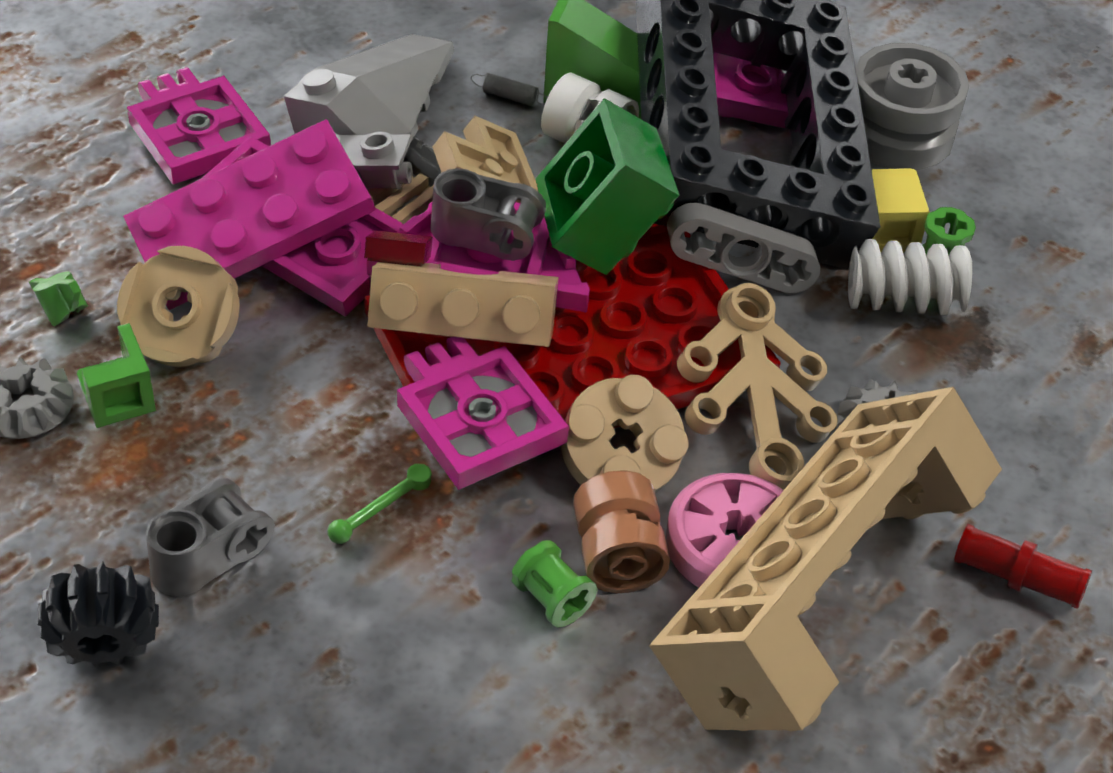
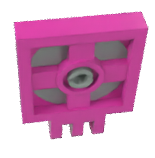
(192, 123)
(477, 410)

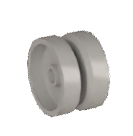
(910, 104)

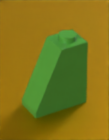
(592, 47)

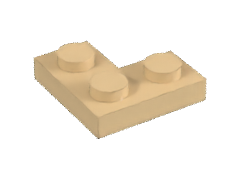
(486, 151)

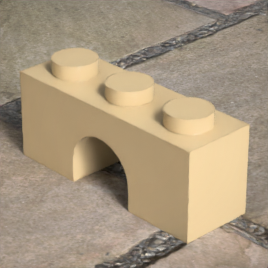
(464, 305)

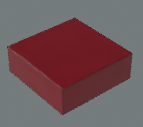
(398, 248)

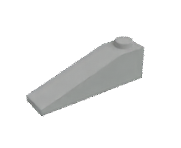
(372, 89)

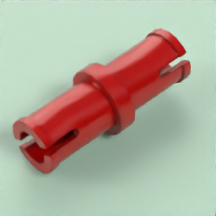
(1022, 566)

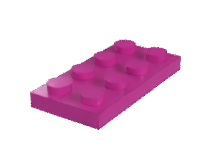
(258, 205)
(332, 265)

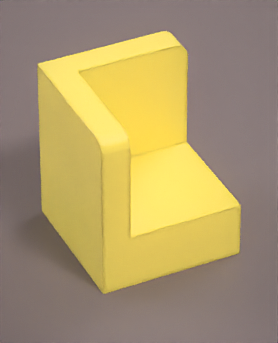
(900, 206)

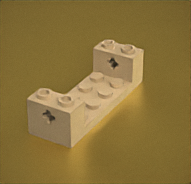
(739, 636)

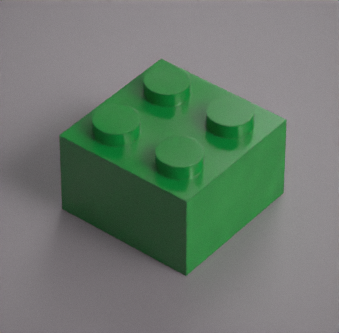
(606, 187)

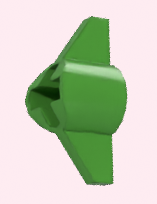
(58, 296)

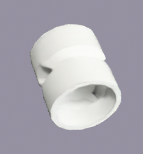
(573, 101)

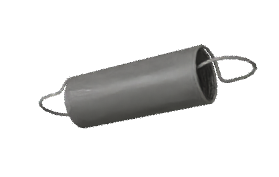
(509, 89)

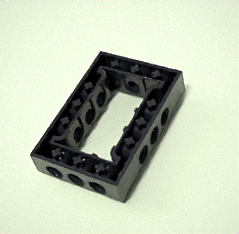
(832, 186)

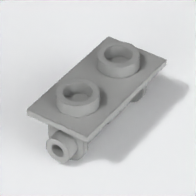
(379, 158)

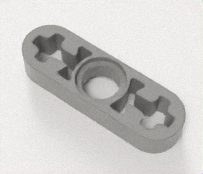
(729, 229)

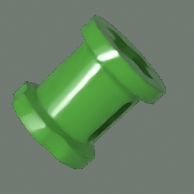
(960, 231)
(554, 583)

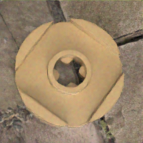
(163, 278)
(633, 406)

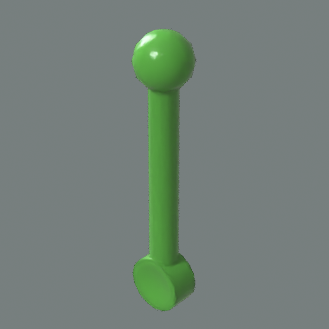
(417, 478)

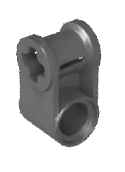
(481, 213)
(203, 538)

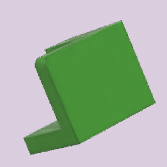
(118, 386)

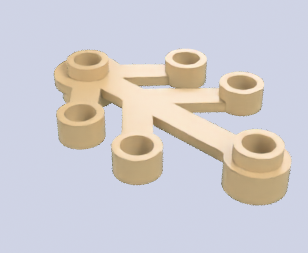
(749, 316)

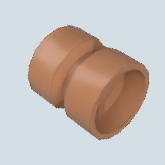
(621, 531)

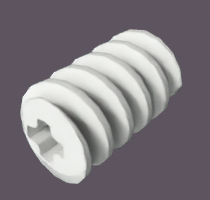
(910, 275)

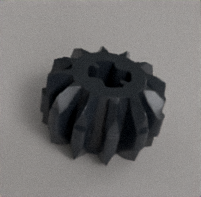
(98, 614)

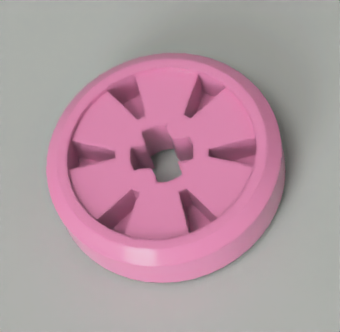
(704, 514)

